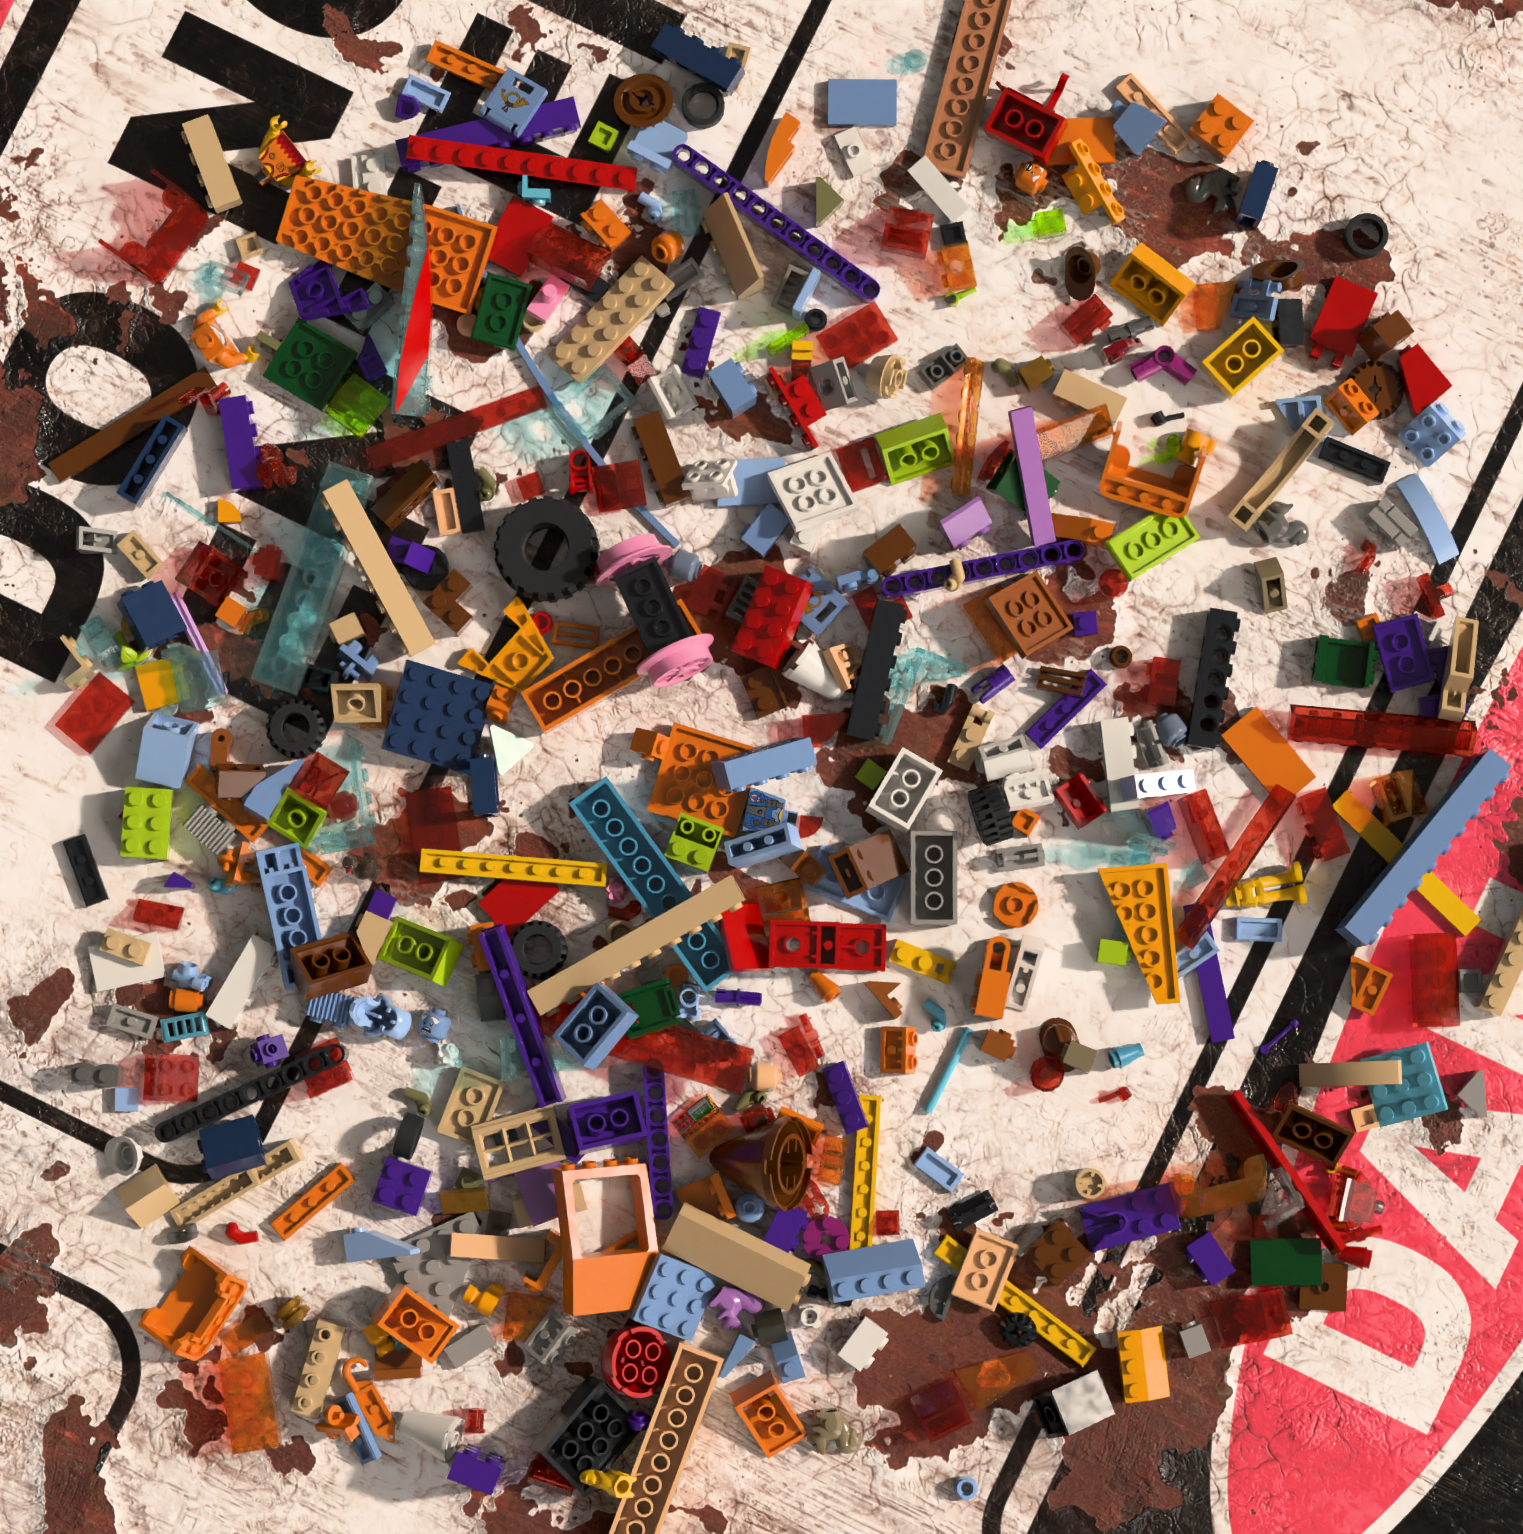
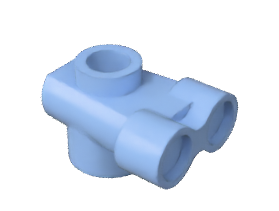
(188, 977)
(689, 1006)

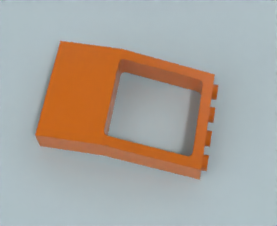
(607, 1278)

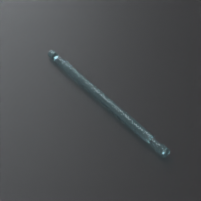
(205, 518)

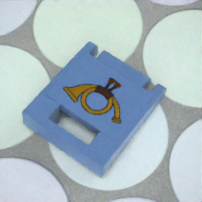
(511, 105)
(820, 597)

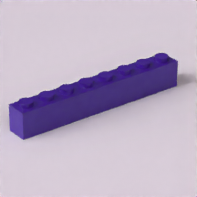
(548, 120)

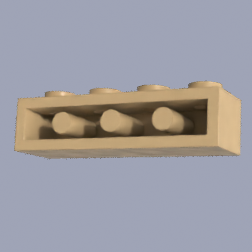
(212, 164)
(318, 1368)

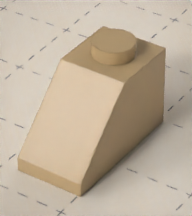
(372, 934)

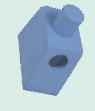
(1136, 124)

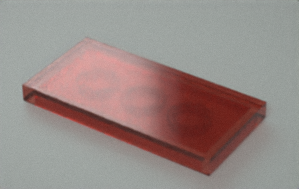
(433, 827)

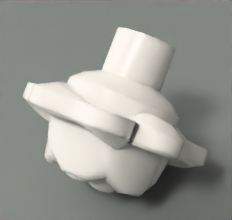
(447, 1053)

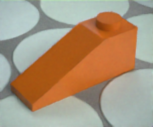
(1086, 530)

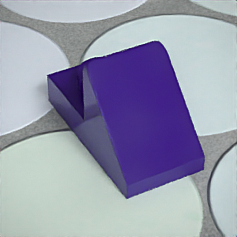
(410, 554)

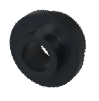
(816, 313)

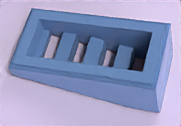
(739, 1349)

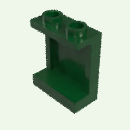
(1007, 482)
(1343, 662)

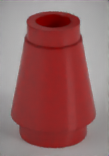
(1356, 1256)

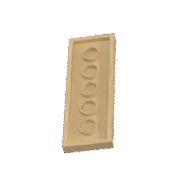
(611, 320)

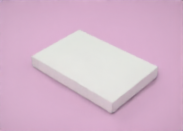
(116, 972)

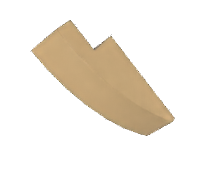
(1458, 669)
(1350, 1073)

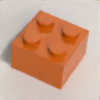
(1220, 128)

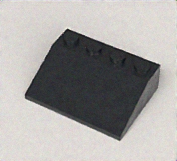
(585, 1434)

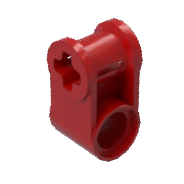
(580, 475)

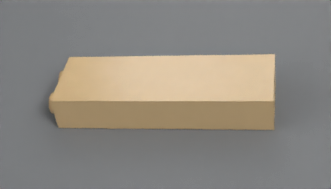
(737, 1257)

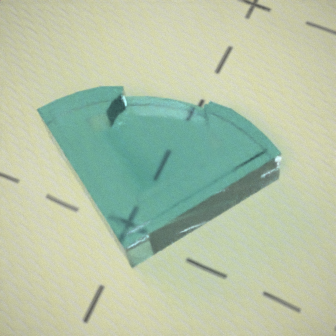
(1195, 874)

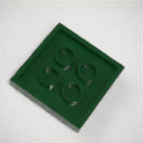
(310, 364)

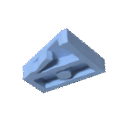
(1298, 409)

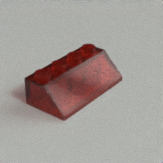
(1434, 980)

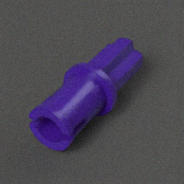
(738, 997)

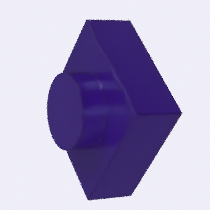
(1085, 623)

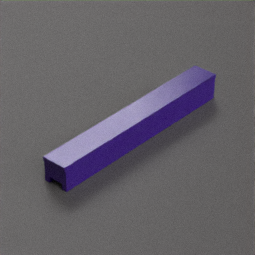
(522, 1015)

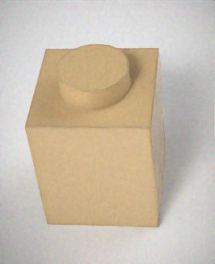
(346, 629)

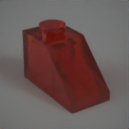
(634, 361)
(822, 727)

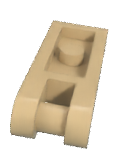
(970, 738)

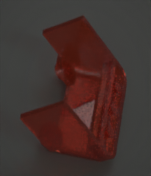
(170, 241)

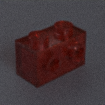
(270, 564)

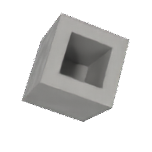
(1193, 1339)

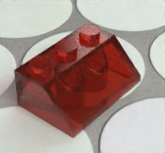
(567, 256)

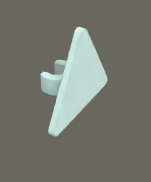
(507, 748)

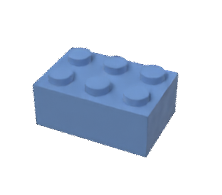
(595, 1026)

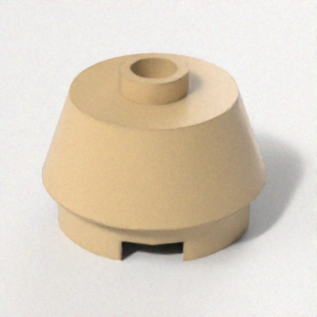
(886, 375)

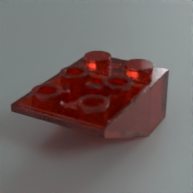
(1251, 1317)

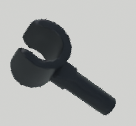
(1159, 418)

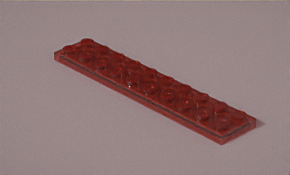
(675, 1052)

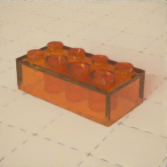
(250, 1402)

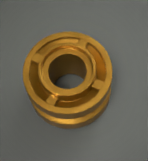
(291, 1312)

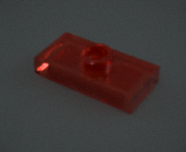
(798, 1051)

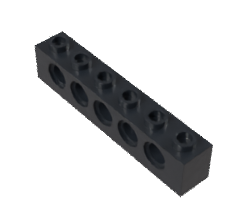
(1230, 623)

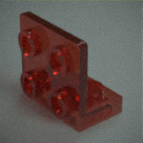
(171, 1077)
(330, 1079)

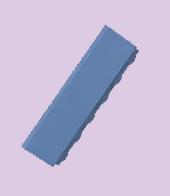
(288, 903)

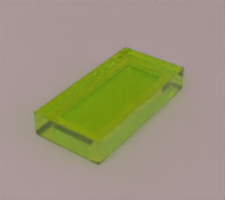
(786, 340)

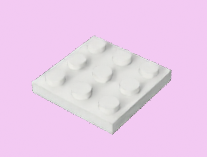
(812, 491)

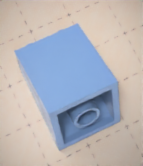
(166, 750)

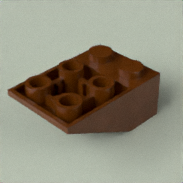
(868, 864)

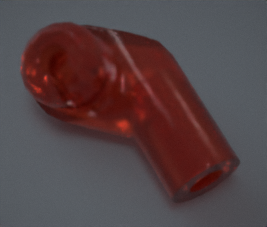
(1369, 558)
(627, 913)

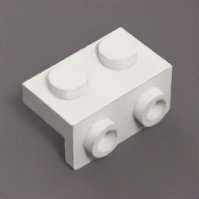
(672, 392)
(1027, 789)

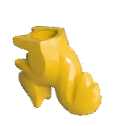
(613, 1482)

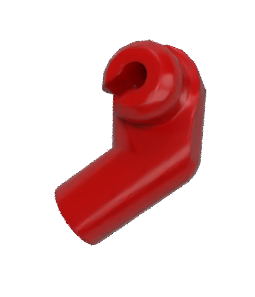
(239, 1237)

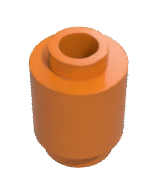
(186, 1000)

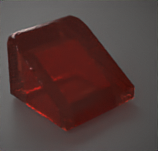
(1260, 1230)

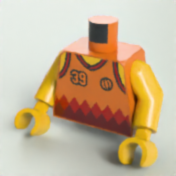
(282, 158)

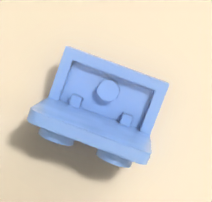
(656, 146)
(1432, 433)

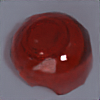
(1047, 1073)

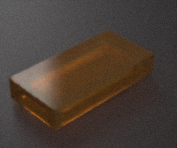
(246, 1333)

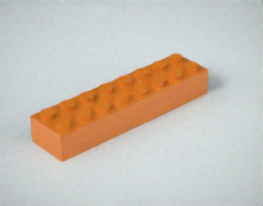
(591, 678)

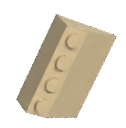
(733, 248)

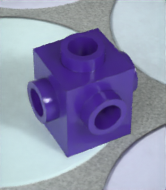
(268, 1050)

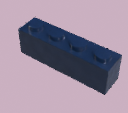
(698, 59)
(152, 461)

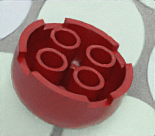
(635, 1361)

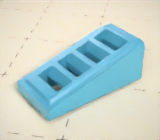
(203, 1021)

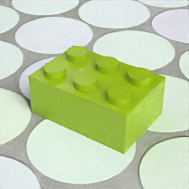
(146, 823)

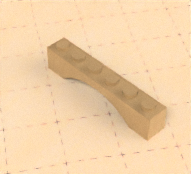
(1281, 470)

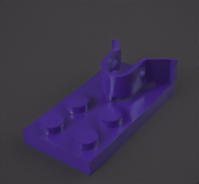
(1129, 1217)

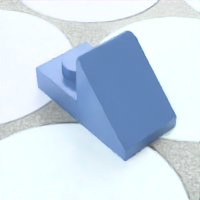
(788, 1359)

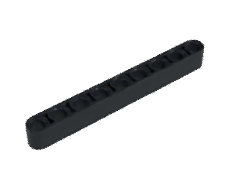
(240, 1093)

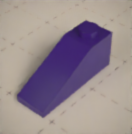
(1160, 821)

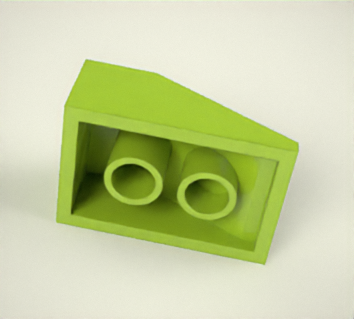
(421, 951)

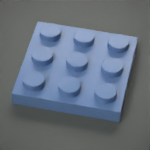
(673, 1297)

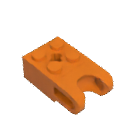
(992, 981)

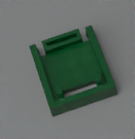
(654, 1007)

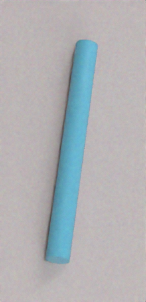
(951, 1064)

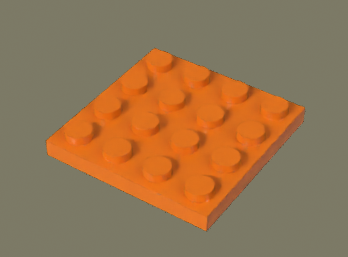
(688, 782)

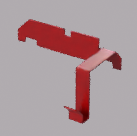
(1054, 98)

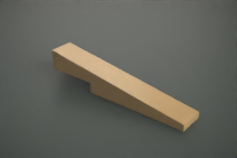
(236, 1185)

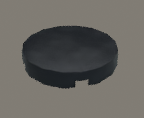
(438, 571)

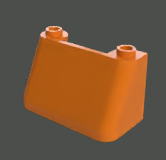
(195, 1306)

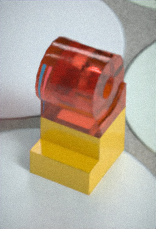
(801, 359)

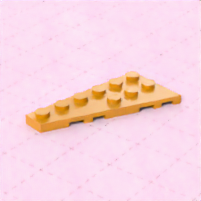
(1145, 913)

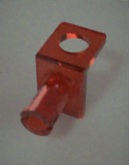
(207, 397)

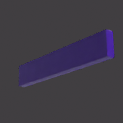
(1213, 995)

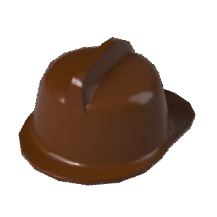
(1281, 271)
(1080, 272)
(1053, 1037)

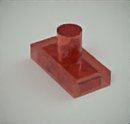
(1433, 595)

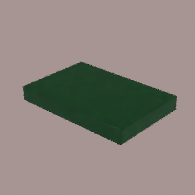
(501, 312)
(1286, 1262)

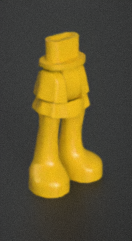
(1252, 893)

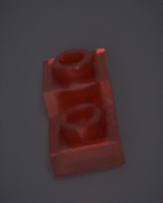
(996, 458)

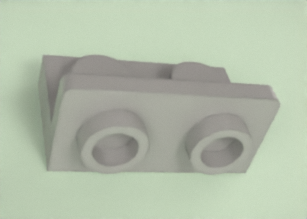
(550, 1338)

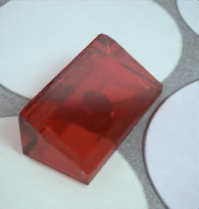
(158, 914)

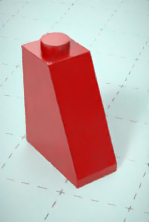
(1420, 378)

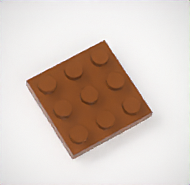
(1029, 614)

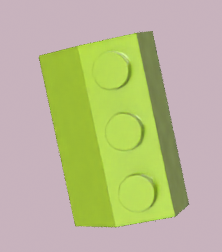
(916, 448)

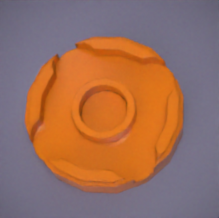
(1015, 905)

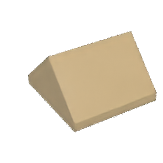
(356, 702)
(148, 1196)

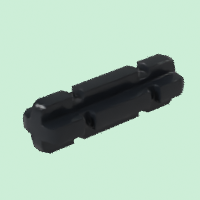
(815, 1291)

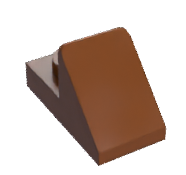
(804, 866)
(880, 991)

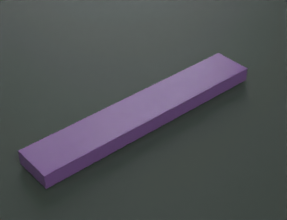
(1031, 476)

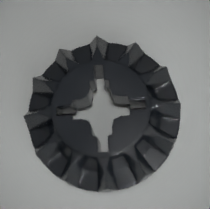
(1024, 1323)

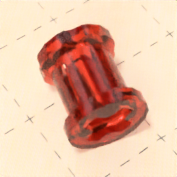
(475, 1420)

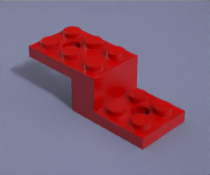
(827, 945)

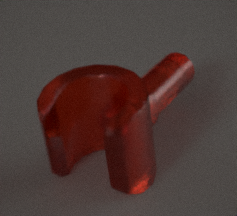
(1123, 1093)

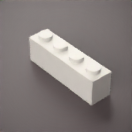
(1118, 761)
(242, 982)

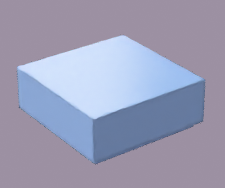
(127, 1099)

